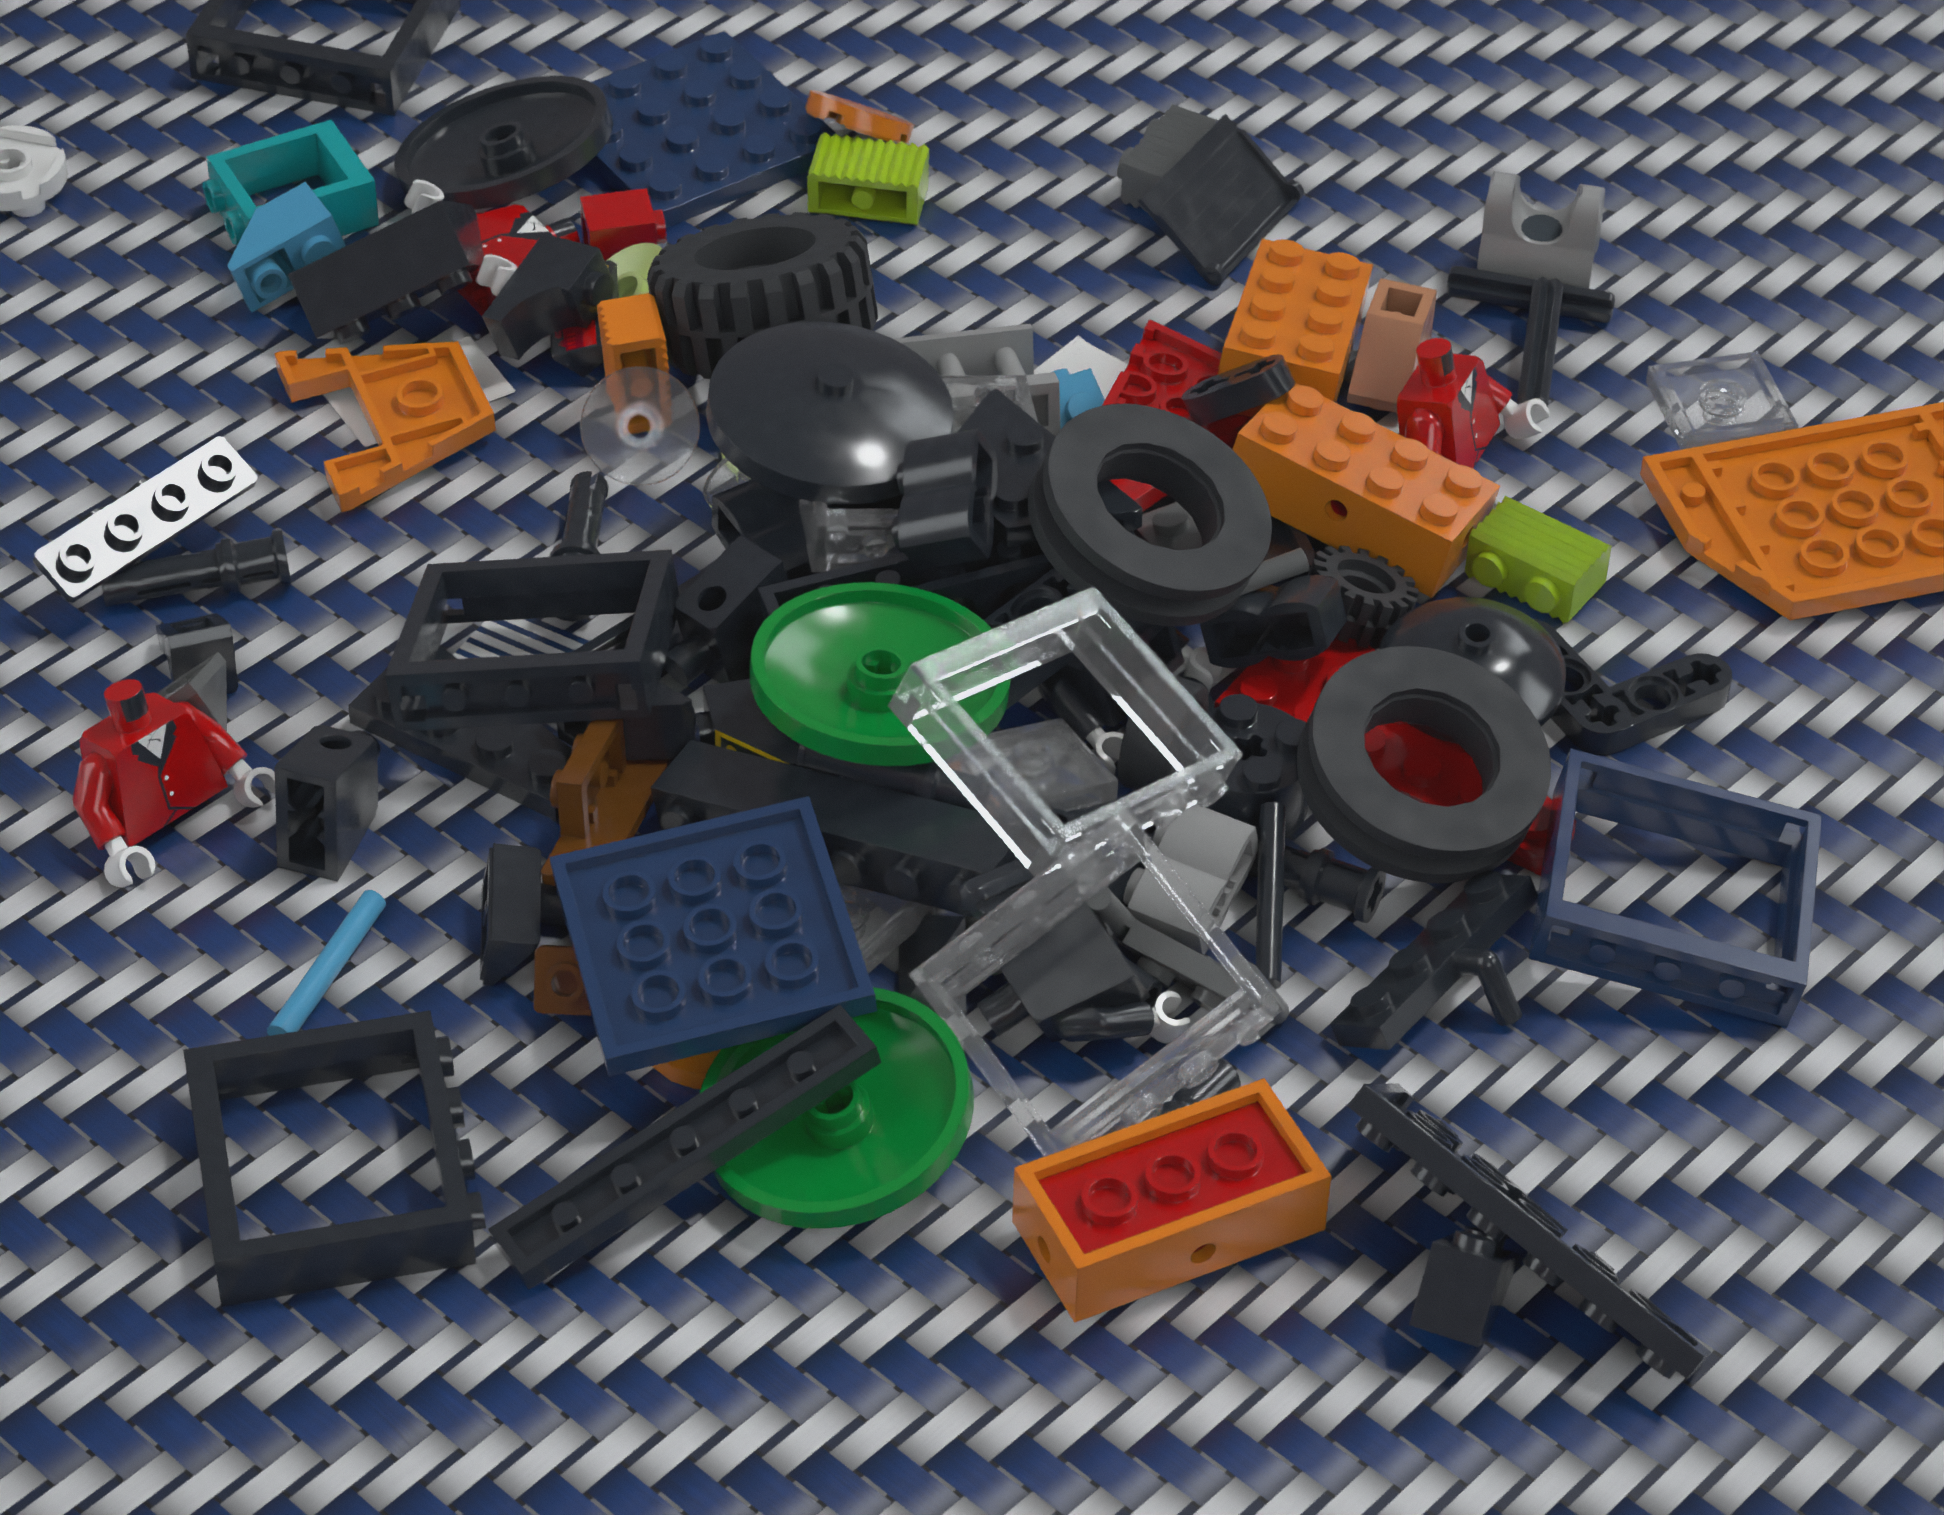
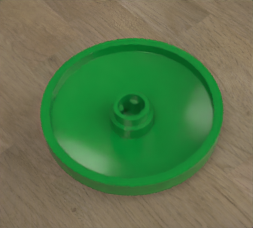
(839, 654)
(871, 1140)

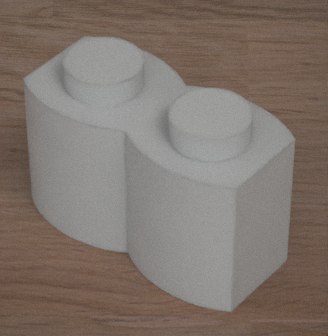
(1211, 858)

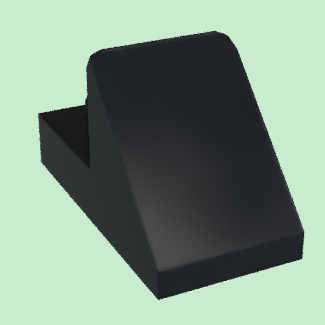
(194, 641)

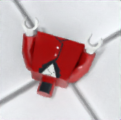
(505, 238)
(1456, 405)
(151, 768)

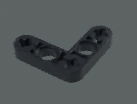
(1688, 687)

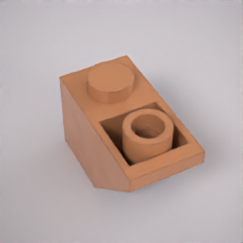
(1392, 330)

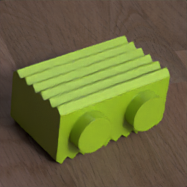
(868, 179)
(1537, 559)

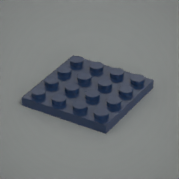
(703, 128)
(710, 935)

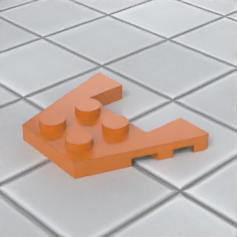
(415, 399)

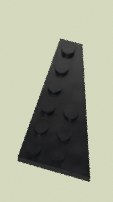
(1508, 1212)

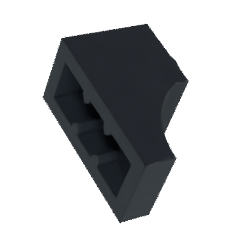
(547, 293)

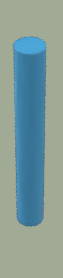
(328, 964)

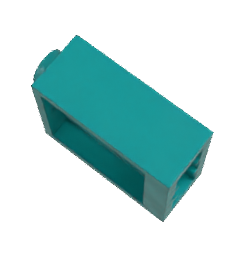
(287, 159)

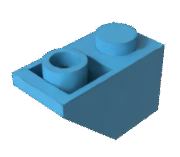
(279, 241)

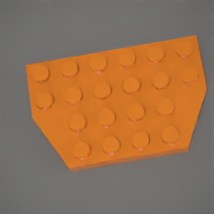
(1815, 511)

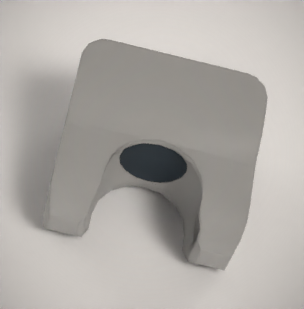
(1538, 241)

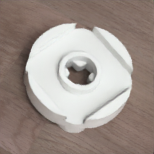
(38, 171)

